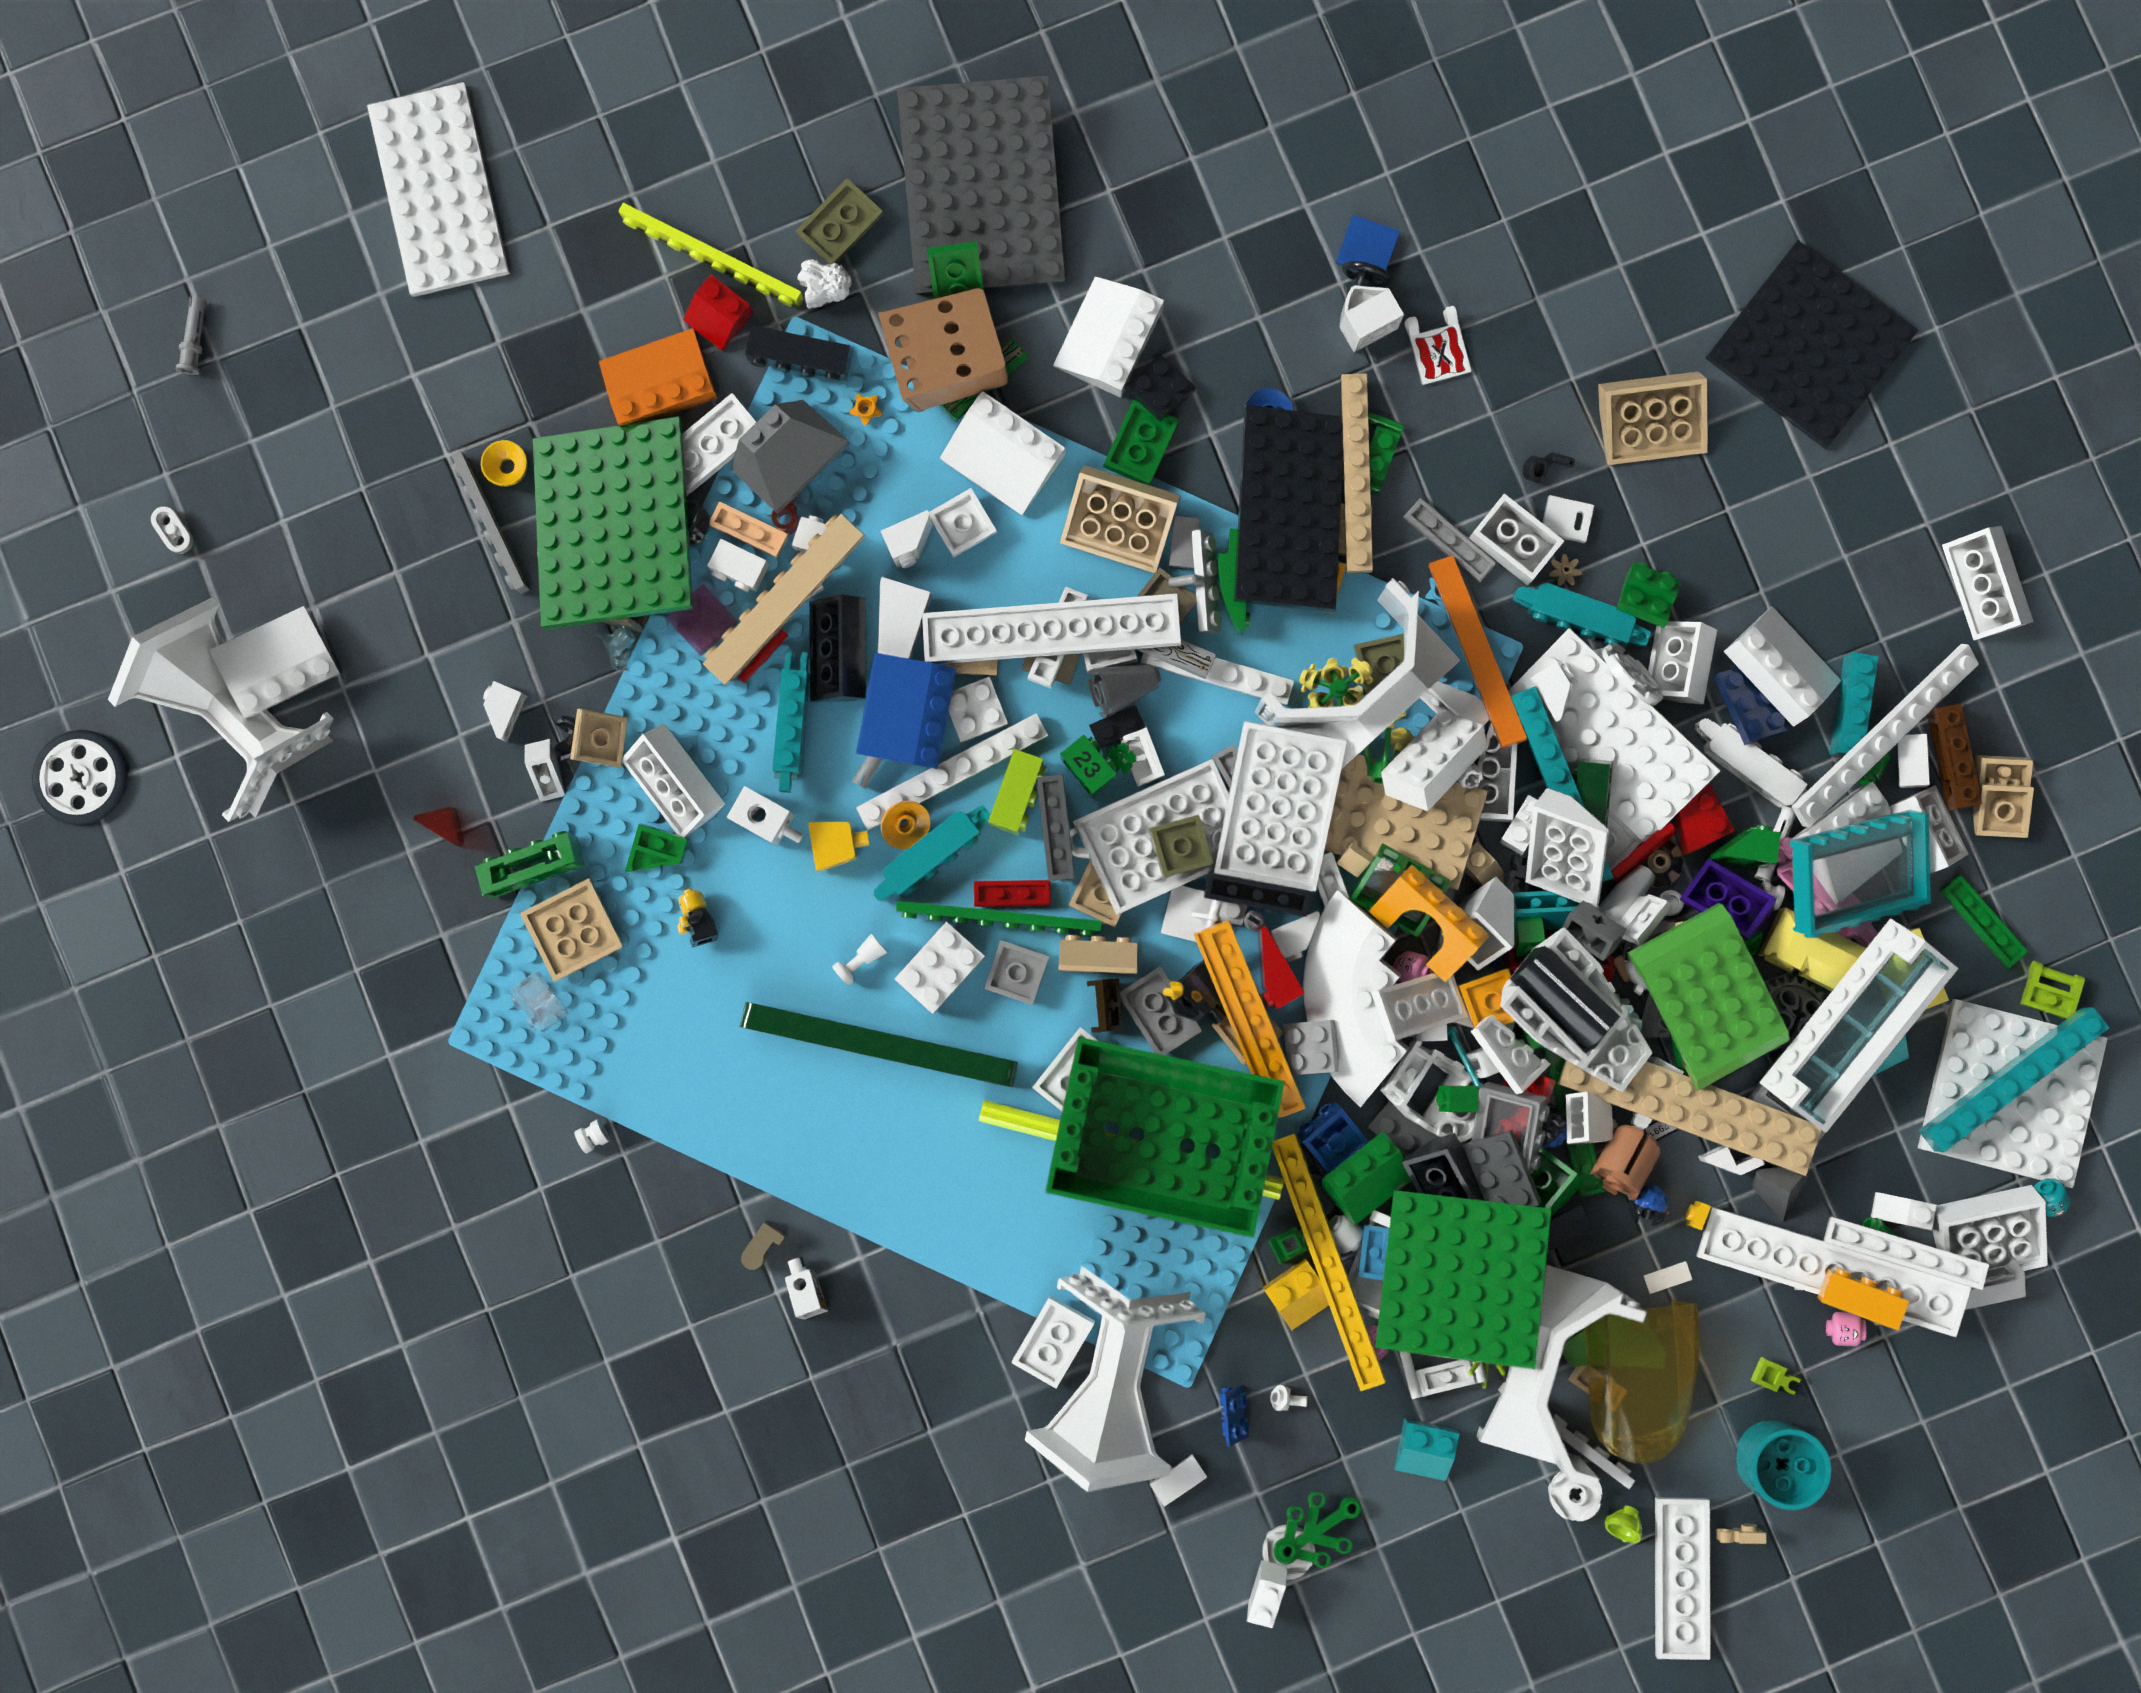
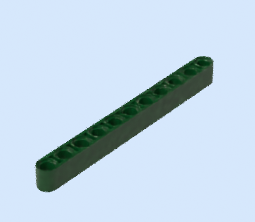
(878, 1044)

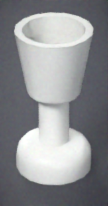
(867, 953)

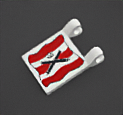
(1439, 352)

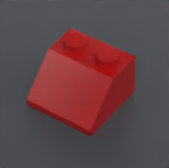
(717, 313)

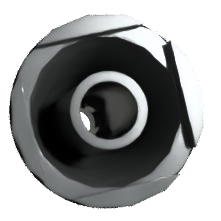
(1121, 686)

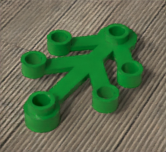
(1313, 1532)

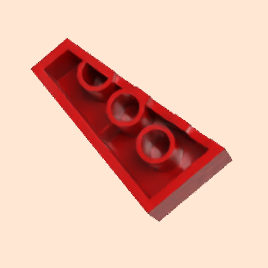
(1701, 821)

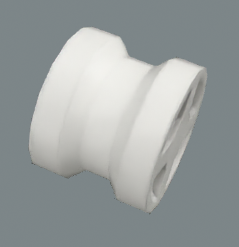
(1776, 891)

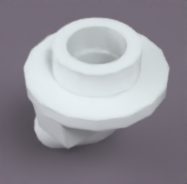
(1281, 1399)

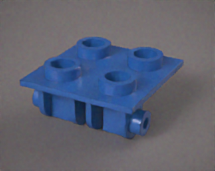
(1236, 1424)

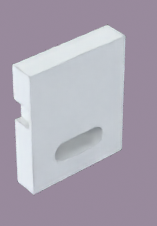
(1561, 517)

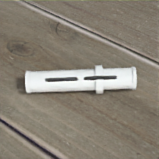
(1786, 816)

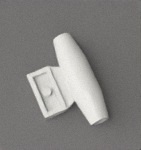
(1632, 908)

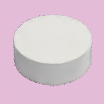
(1673, 898)

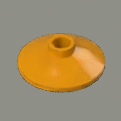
(915, 827)

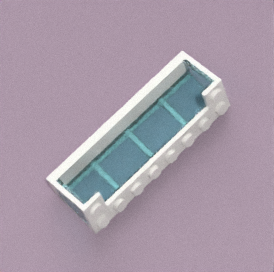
(1858, 1025)

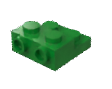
(1648, 594)

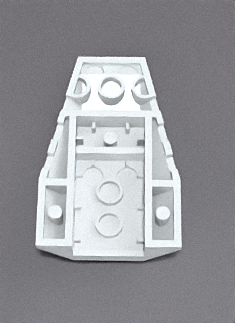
(1617, 1054)

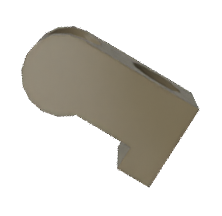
(756, 1250)

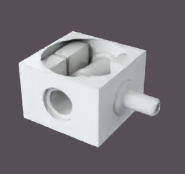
(774, 825)

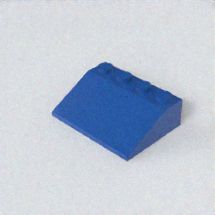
(906, 710)

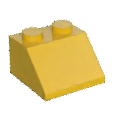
(1297, 1294)

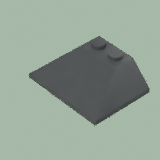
(786, 452)

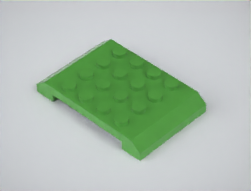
(1710, 995)

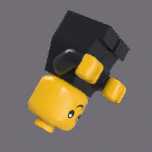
(696, 918)

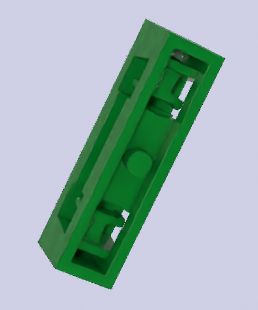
(561, 848)

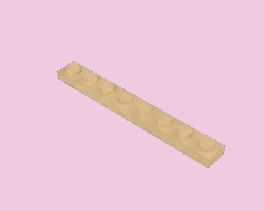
(1356, 473)

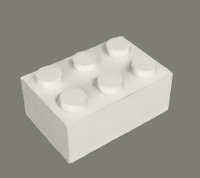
(1516, 539)
(940, 968)

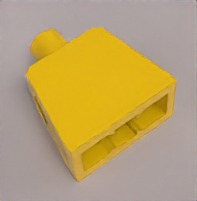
(835, 843)

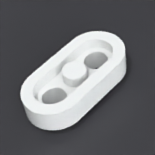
(173, 531)

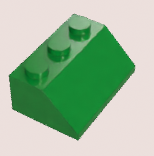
(1749, 849)
(1367, 1178)

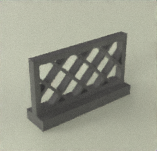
(1056, 828)

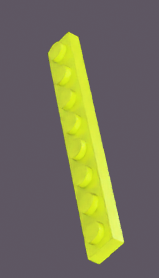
(718, 259)

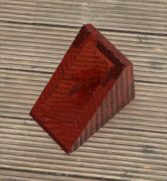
(444, 823)

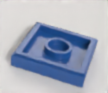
(1367, 243)

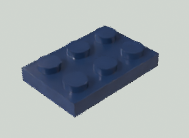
(1749, 708)

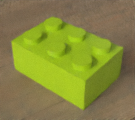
(1017, 793)

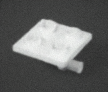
(1189, 913)

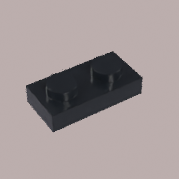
(1118, 725)

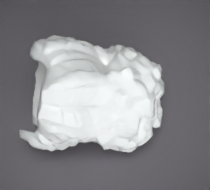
(823, 282)

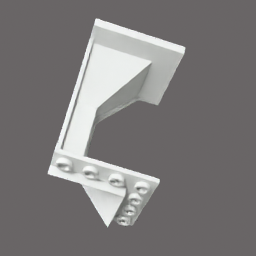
(1424, 664)
(175, 669)
(1521, 1413)
(1103, 1428)

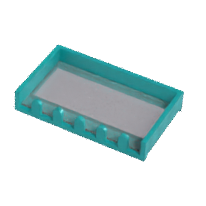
(1861, 872)

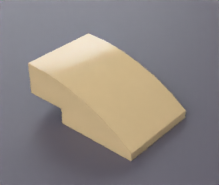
(2005, 796)

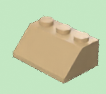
(1098, 955)

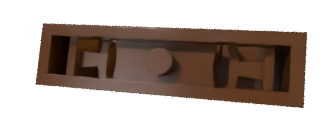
(1954, 757)

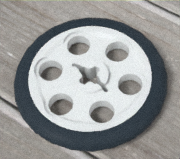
(113, 776)

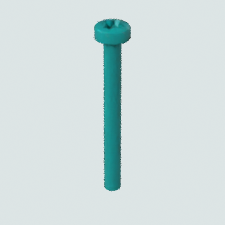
(1452, 1033)

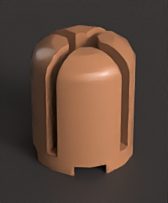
(1627, 1161)

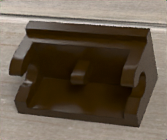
(1107, 1005)

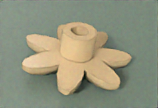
(1563, 575)

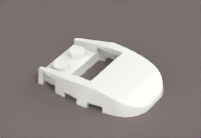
(1408, 1077)

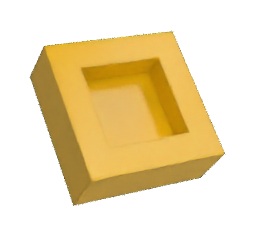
(1697, 1214)

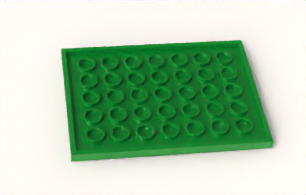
(612, 523)

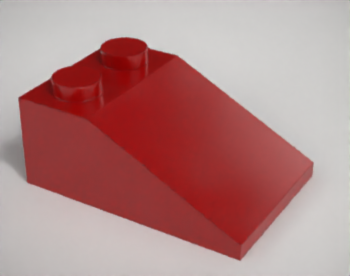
(1276, 976)

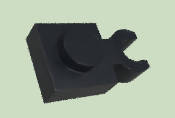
(1516, 877)

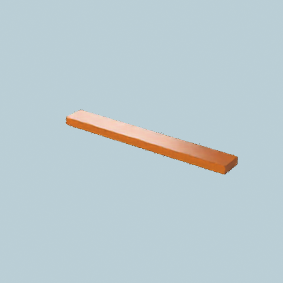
(1477, 652)

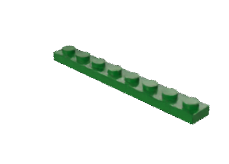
(987, 917)

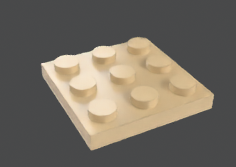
(572, 930)

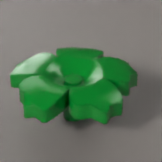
(1121, 757)

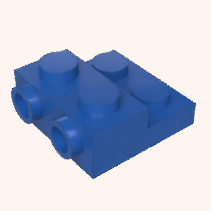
(1331, 1137)

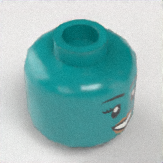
(2055, 1196)

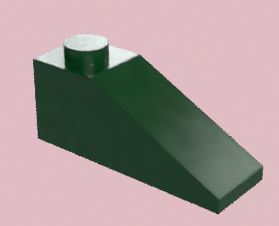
(1594, 786)

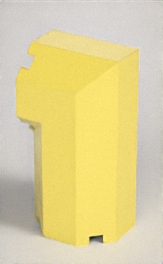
(1818, 959)

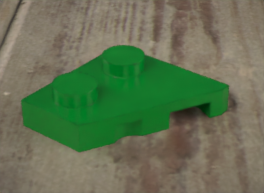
(655, 849)

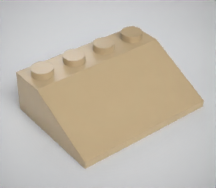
(1654, 417)
(1119, 519)

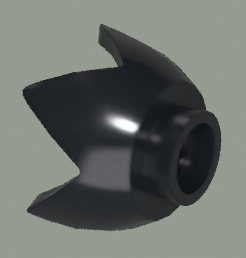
(567, 724)

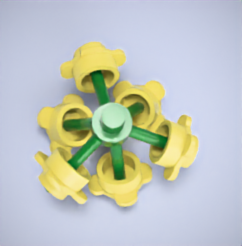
(1338, 688)

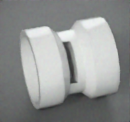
(592, 1136)

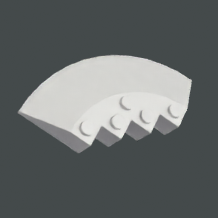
(1338, 981)

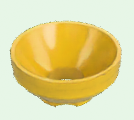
(495, 455)

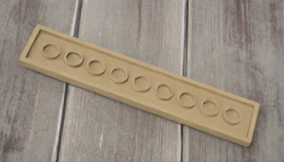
(1707, 1114)

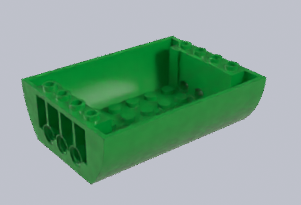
(1169, 1103)

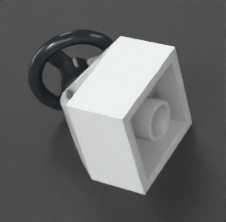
(1368, 310)

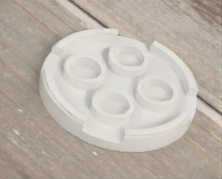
(1632, 674)

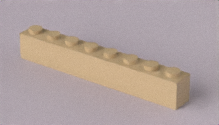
(783, 599)

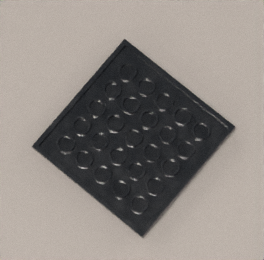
(1811, 344)

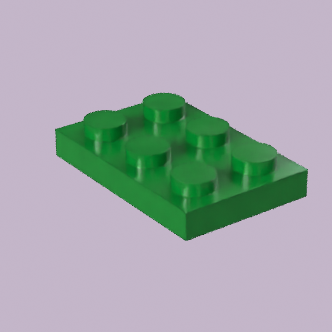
(954, 268)
(1140, 444)

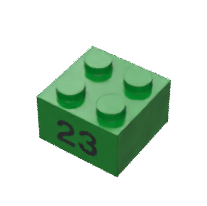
(1088, 765)

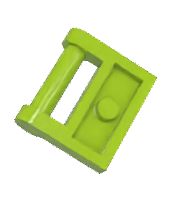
(2050, 999)

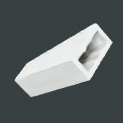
(900, 617)

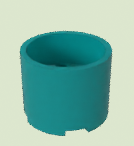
(1803, 1470)

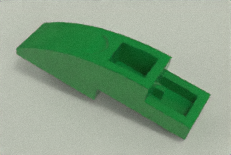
(1226, 578)

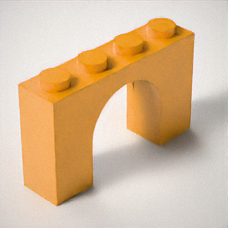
(1460, 932)

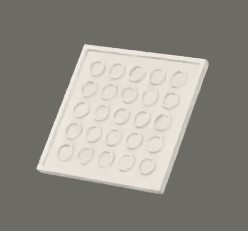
(2040, 1129)

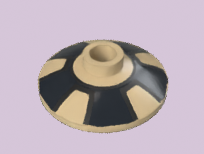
(1670, 869)

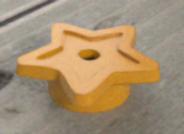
(862, 402)

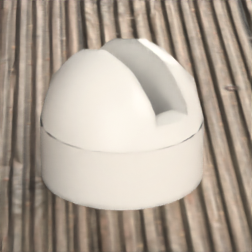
(1250, 925)

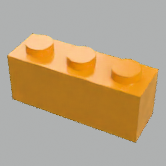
(1863, 1298)

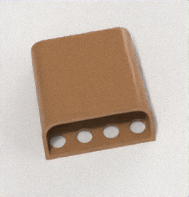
(946, 347)

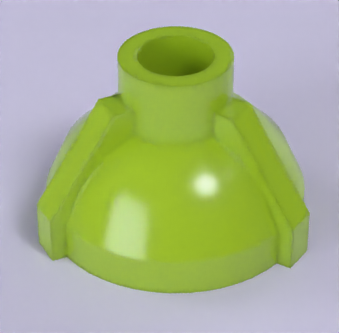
(1625, 1525)

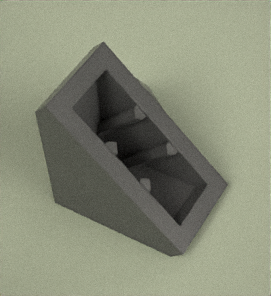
(1778, 1188)

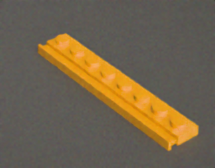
(1246, 1011)

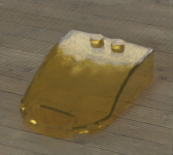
(1643, 1379)

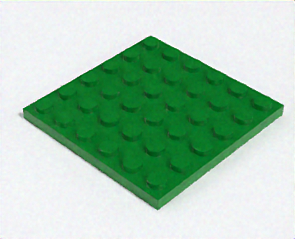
(1464, 1279)

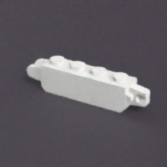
(1751, 764)

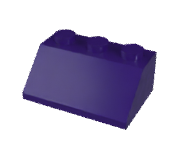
(1743, 901)

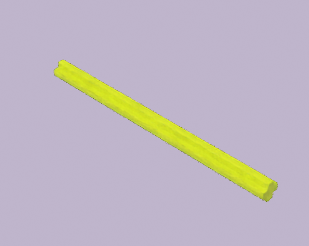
(1047, 1128)

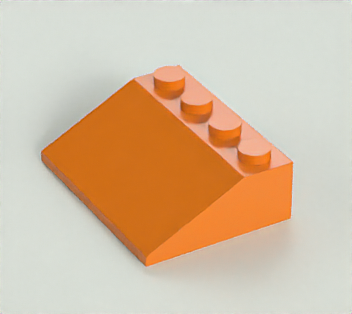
(657, 379)

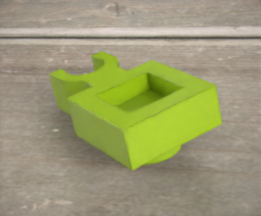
(1773, 1376)

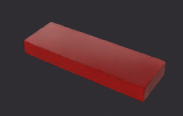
(1644, 851)
(1012, 893)

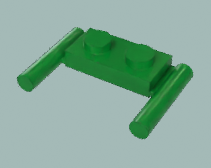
(1381, 448)

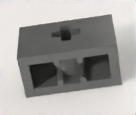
(1594, 930)

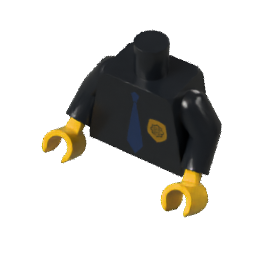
(1195, 995)

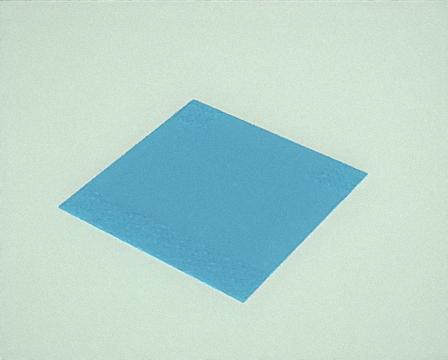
(853, 1133)

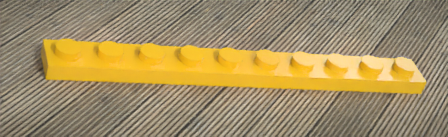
(1328, 1262)

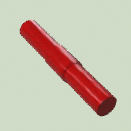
(763, 656)

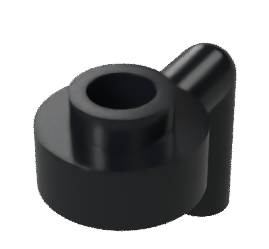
(1536, 467)

